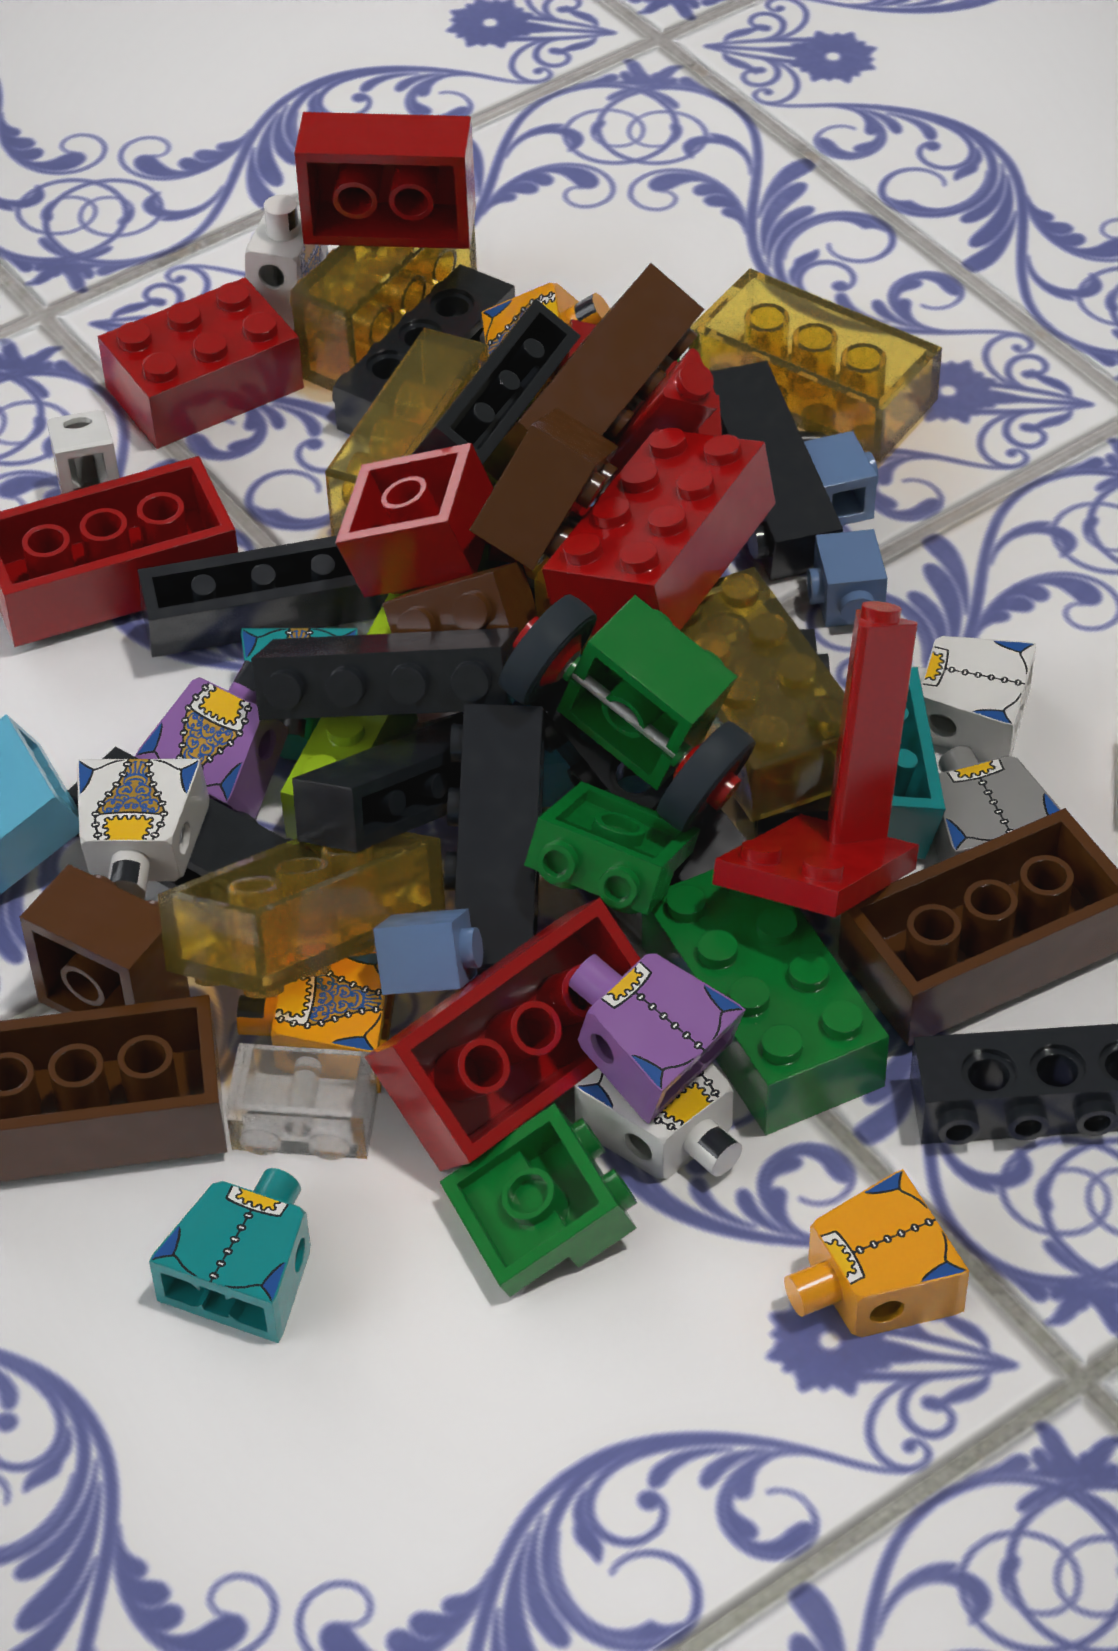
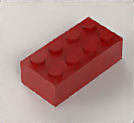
(665, 525)
(80, 551)
(500, 1041)

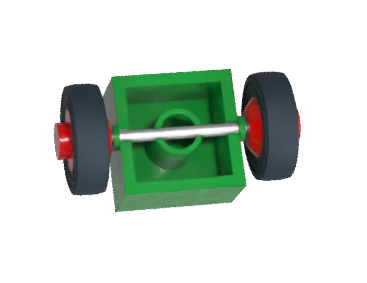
(640, 696)

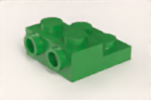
(609, 848)
(540, 1200)

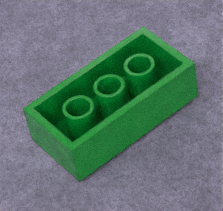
(804, 1024)

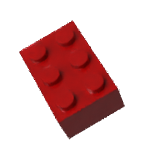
(386, 180)
(201, 362)

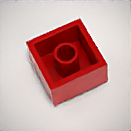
(414, 520)

